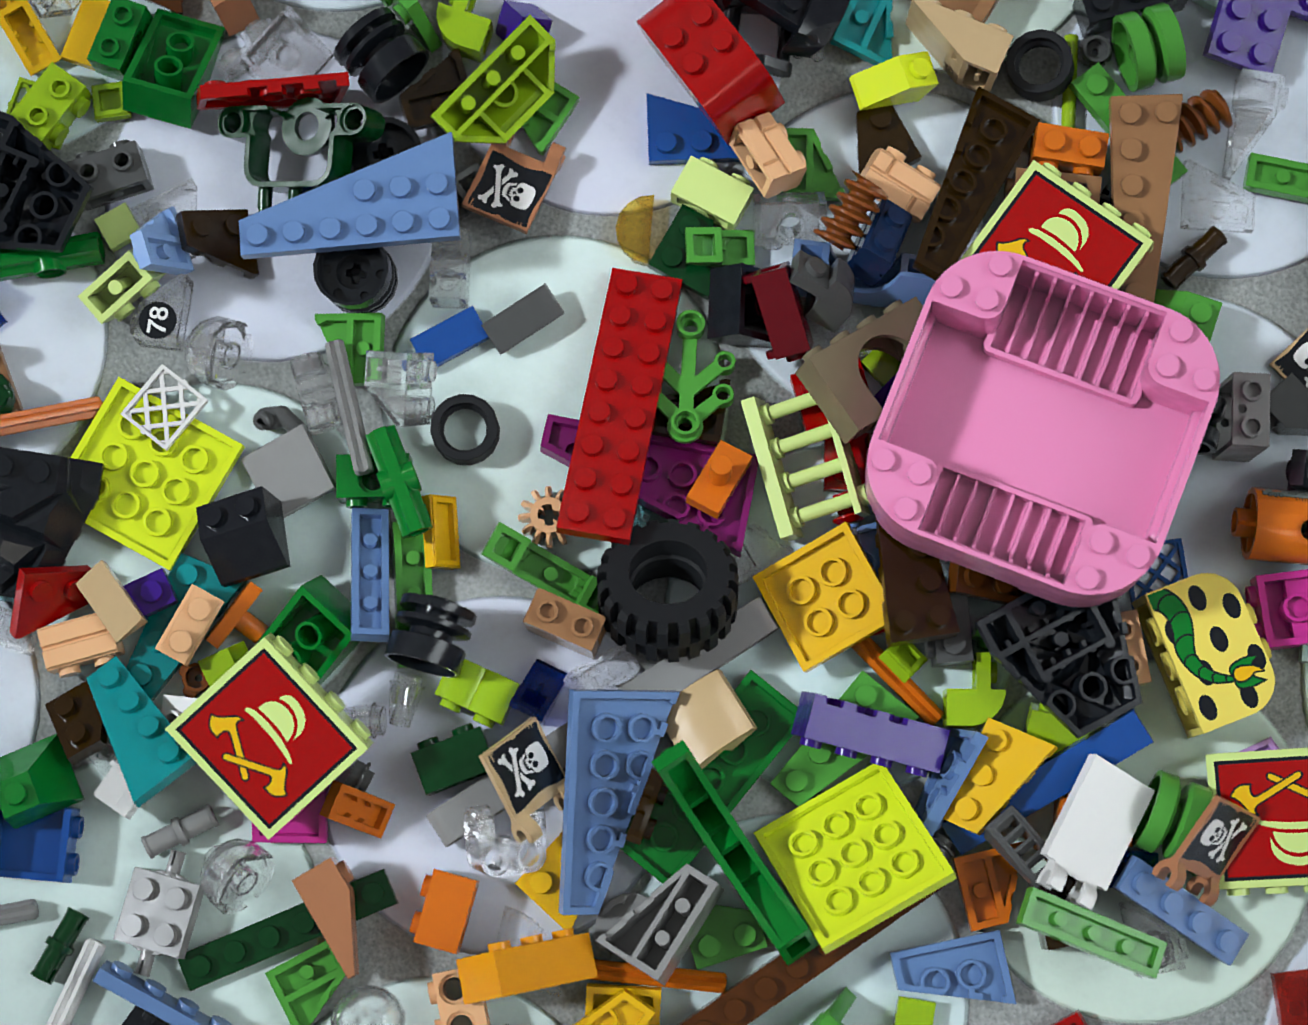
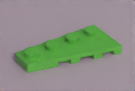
(814, 768)

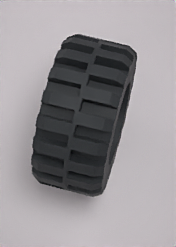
(675, 628)

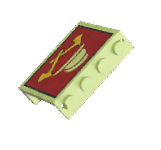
(1064, 229)
(270, 734)
(1276, 790)

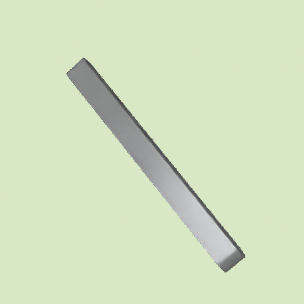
(750, 627)

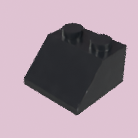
(734, 309)
(244, 535)

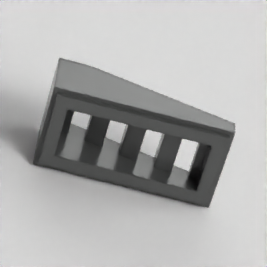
(1021, 826)

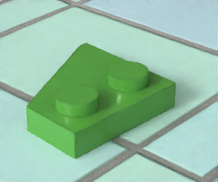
(550, 118)

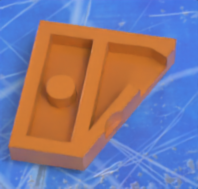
(986, 887)

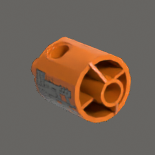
(1272, 525)

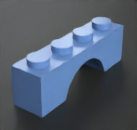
(898, 283)

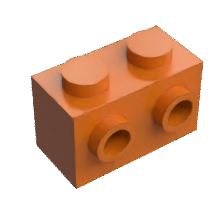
(1069, 149)
(444, 911)

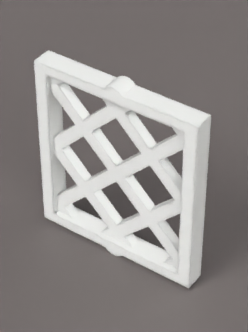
(145, 390)

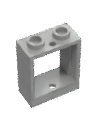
(1247, 417)

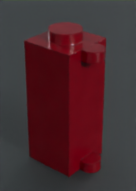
(781, 312)

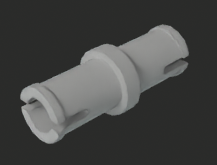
(179, 831)

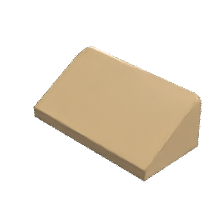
(111, 601)

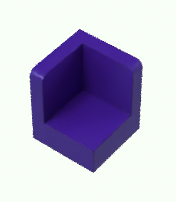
(514, 13)

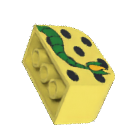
(1207, 651)

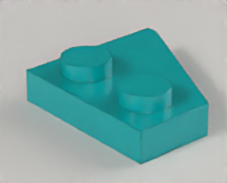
(866, 30)

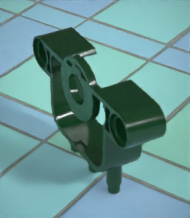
(251, 126)

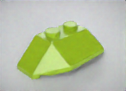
(502, 89)

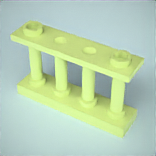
(781, 484)

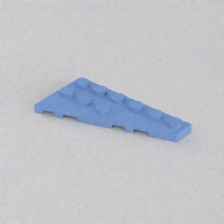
(382, 205)
(606, 771)

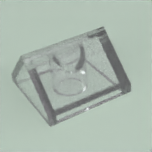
(286, 50)

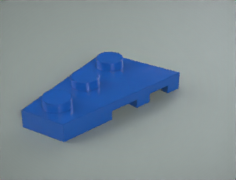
(682, 132)

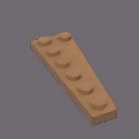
(1141, 173)

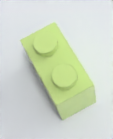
(713, 192)

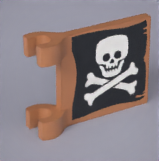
(512, 185)
(1208, 849)

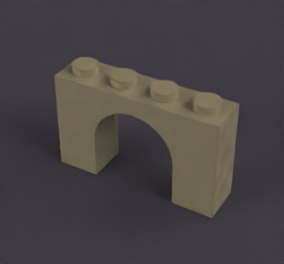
(834, 374)

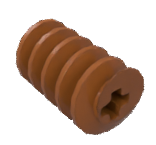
(1202, 113)
(851, 212)

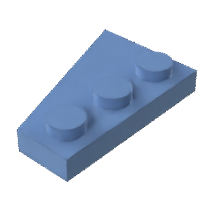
(941, 788)
(956, 967)

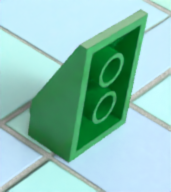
(170, 66)
(317, 626)

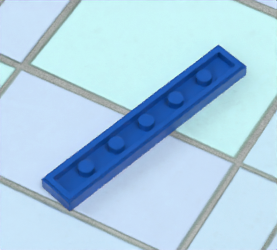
(1059, 772)

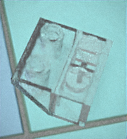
(402, 384)

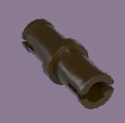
(1193, 258)

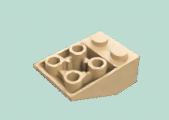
(959, 43)

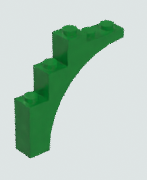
(734, 853)

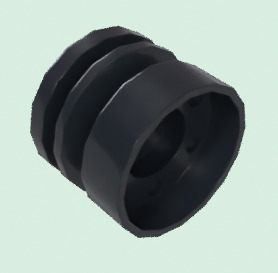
(381, 54)
(334, 279)
(432, 628)

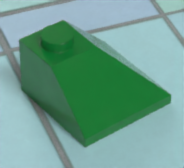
(37, 782)

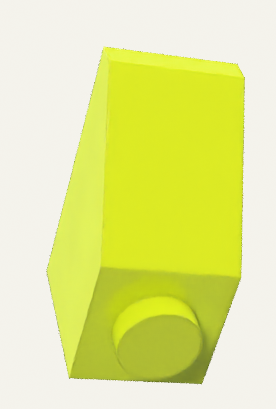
(894, 81)

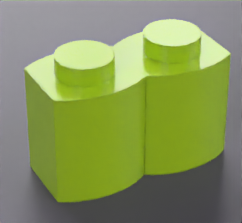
(479, 692)

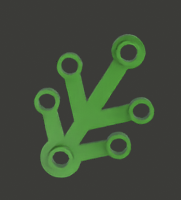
(689, 385)

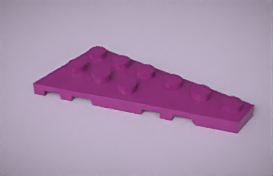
(668, 479)

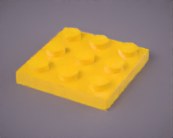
(824, 596)

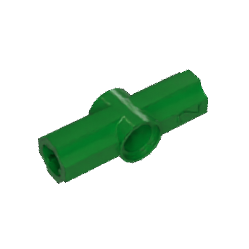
(79, 252)
(399, 481)

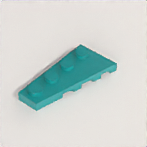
(147, 664)
(137, 732)

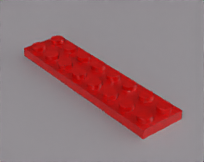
(619, 407)

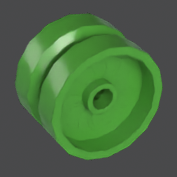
(1148, 47)
(1170, 813)

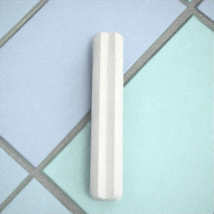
(77, 983)

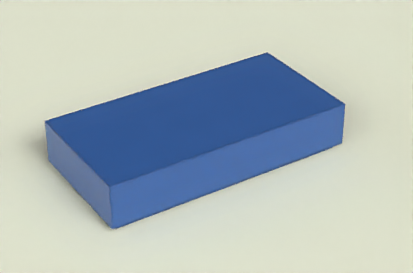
(452, 336)

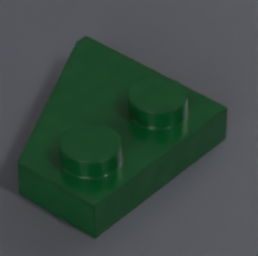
(671, 253)

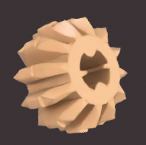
(538, 525)

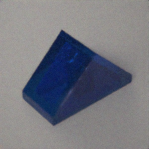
(538, 691)

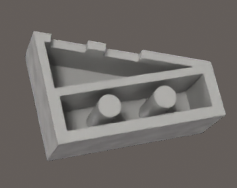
(664, 924)

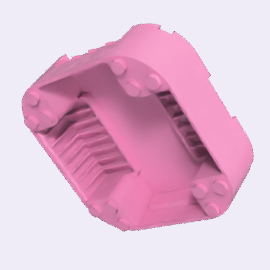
(1041, 428)

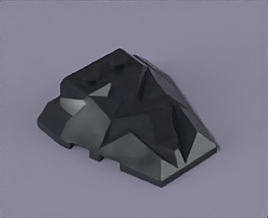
(37, 192)
(42, 509)
(1066, 658)

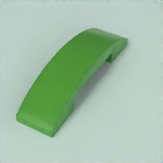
(540, 567)

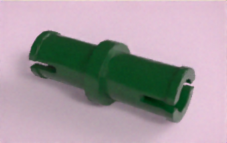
(59, 946)

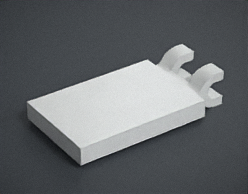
(1093, 830)

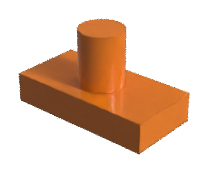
(718, 479)
(239, 618)
(357, 809)

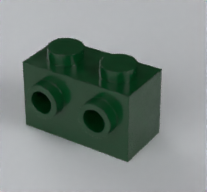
(451, 760)

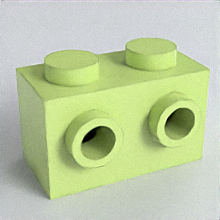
(118, 288)

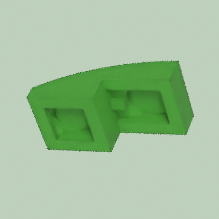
(719, 247)

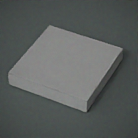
(291, 470)

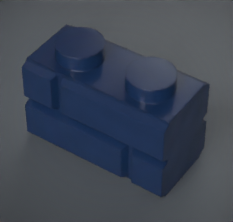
(880, 243)

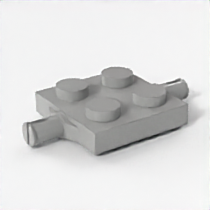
(159, 913)

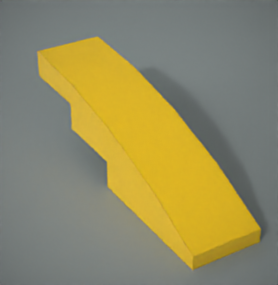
(27, 35)

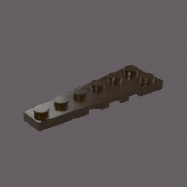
(980, 164)
(914, 592)

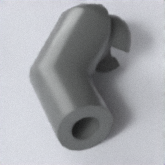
(276, 418)

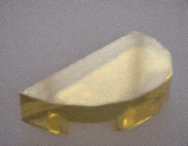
(634, 229)

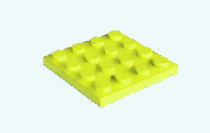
(151, 492)
(854, 856)

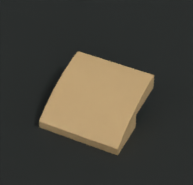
(709, 718)

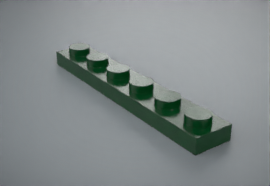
(276, 934)

